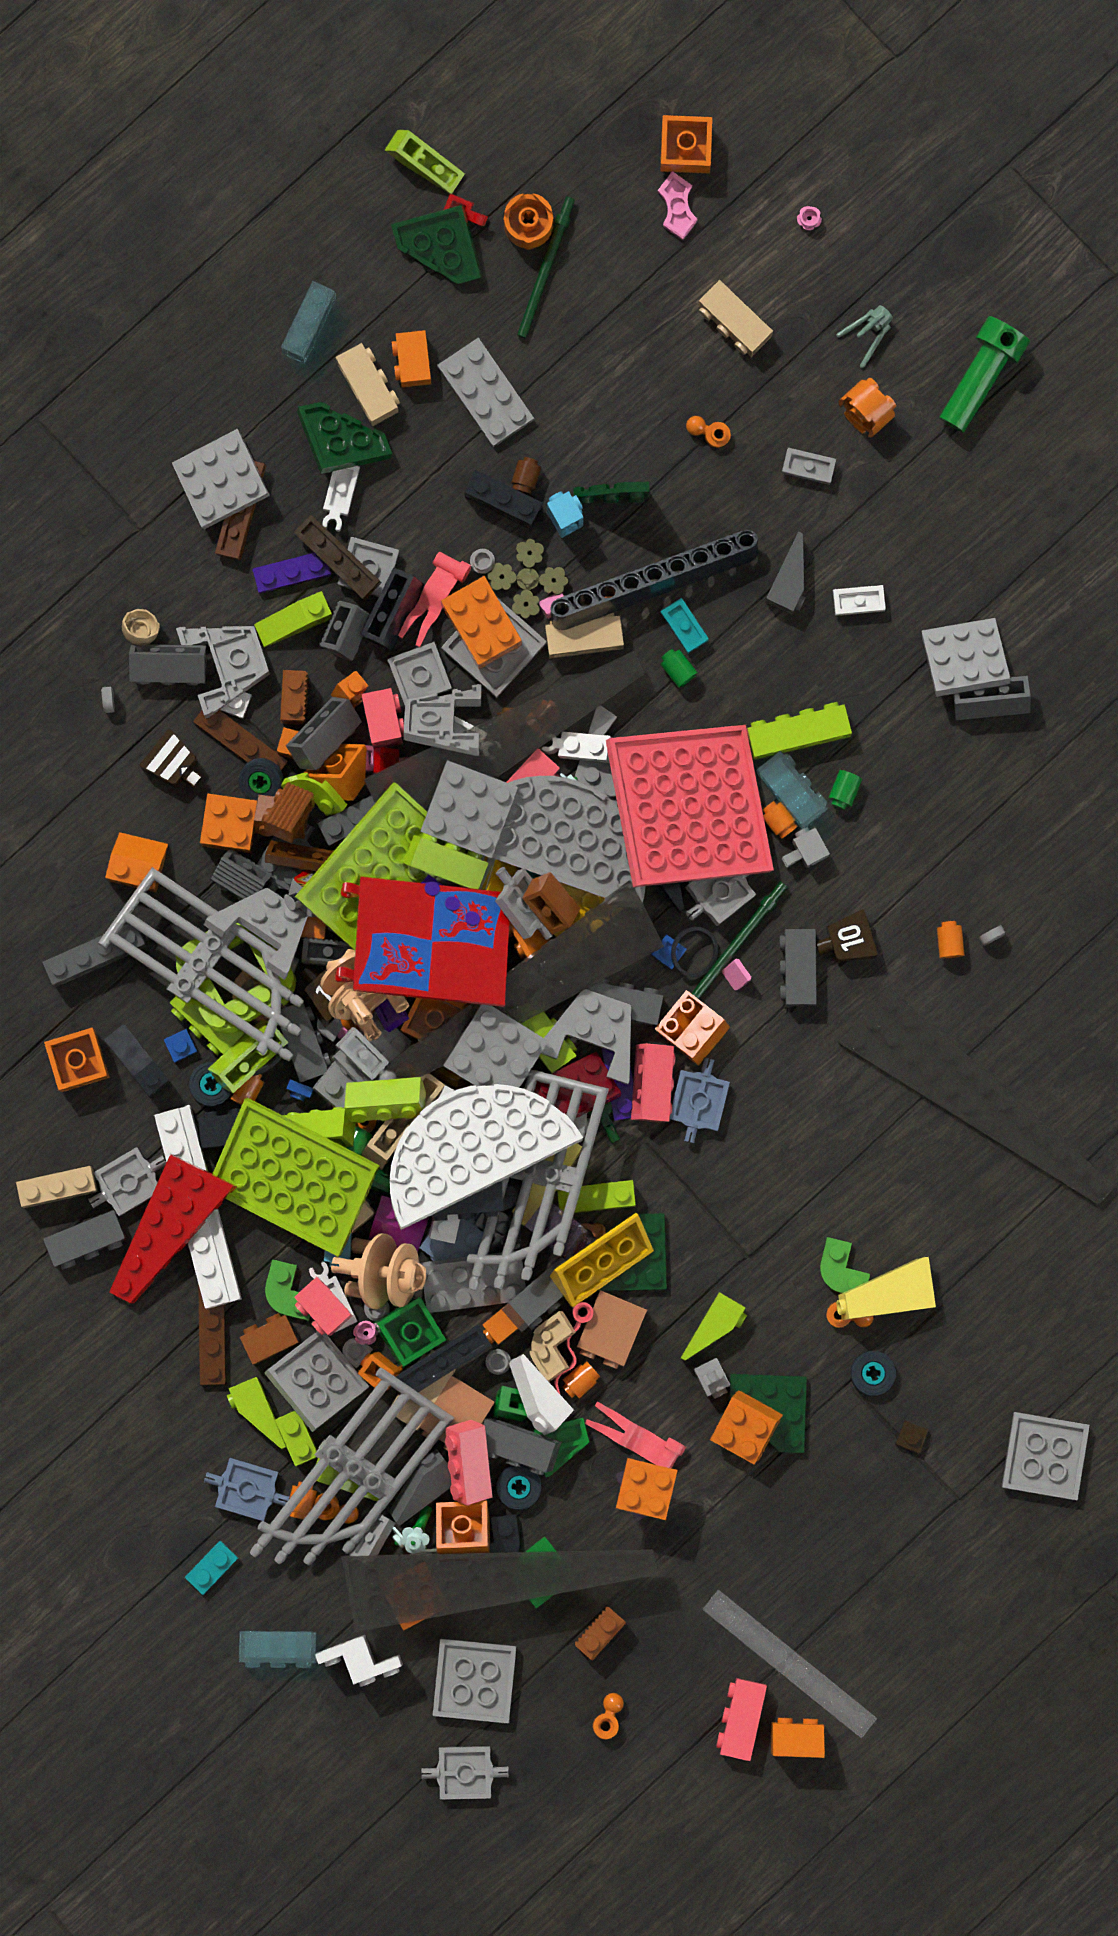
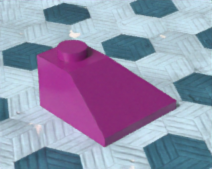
(387, 1224)

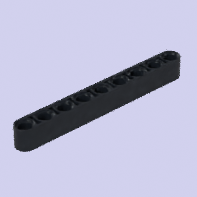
(645, 588)

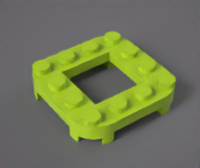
(236, 1005)

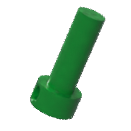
(983, 371)

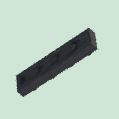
(445, 1359)

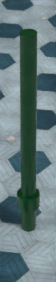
(561, 223)
(767, 905)

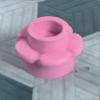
(809, 224)
(365, 1326)

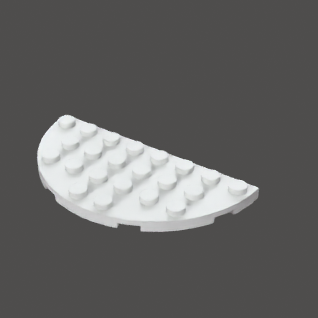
(470, 1144)

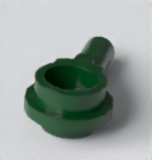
(607, 1123)

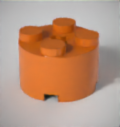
(528, 207)
(867, 407)

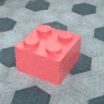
(381, 715)
(322, 1306)

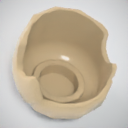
(140, 627)

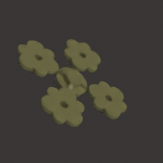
(527, 578)

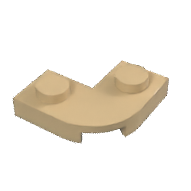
(545, 1343)

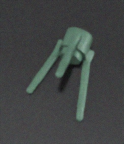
(876, 320)

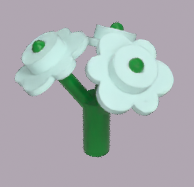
(414, 1538)

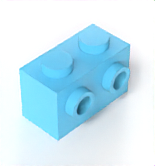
(565, 513)

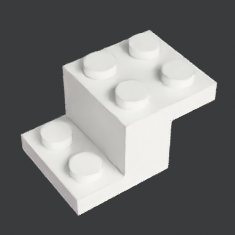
(359, 1660)

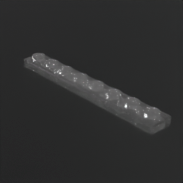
(789, 1663)

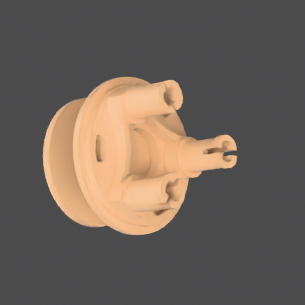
(352, 1004)
(382, 1271)

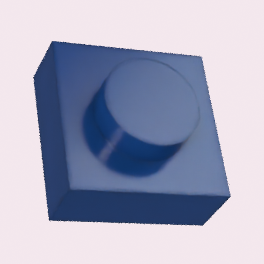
(664, 954)
(180, 1045)
(299, 1090)

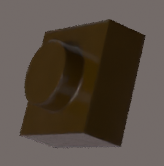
(911, 1436)

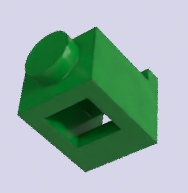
(505, 1397)

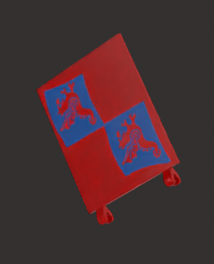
(422, 949)

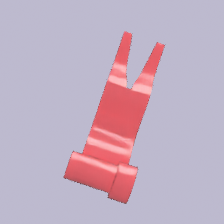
(438, 587)
(580, 1319)
(639, 1439)

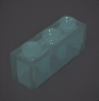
(308, 322)
(792, 789)
(278, 1648)

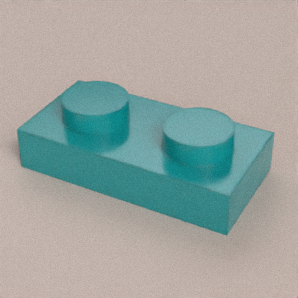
(684, 626)
(211, 1567)

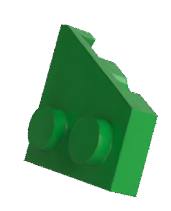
(573, 1439)

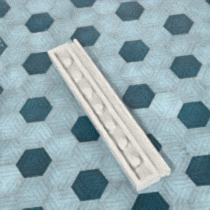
(209, 1244)

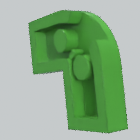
(834, 1267)
(279, 1290)

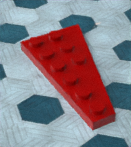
(173, 1216)

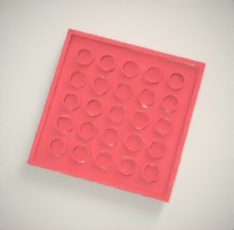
(689, 805)

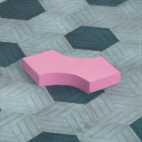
(679, 217)

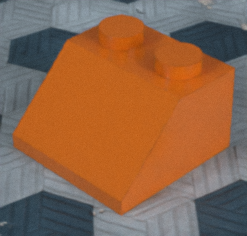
(344, 770)
(133, 859)
(797, 1739)

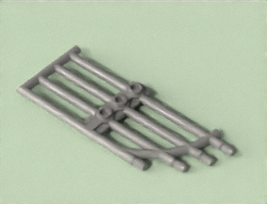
(203, 959)
(544, 1173)
(354, 1466)

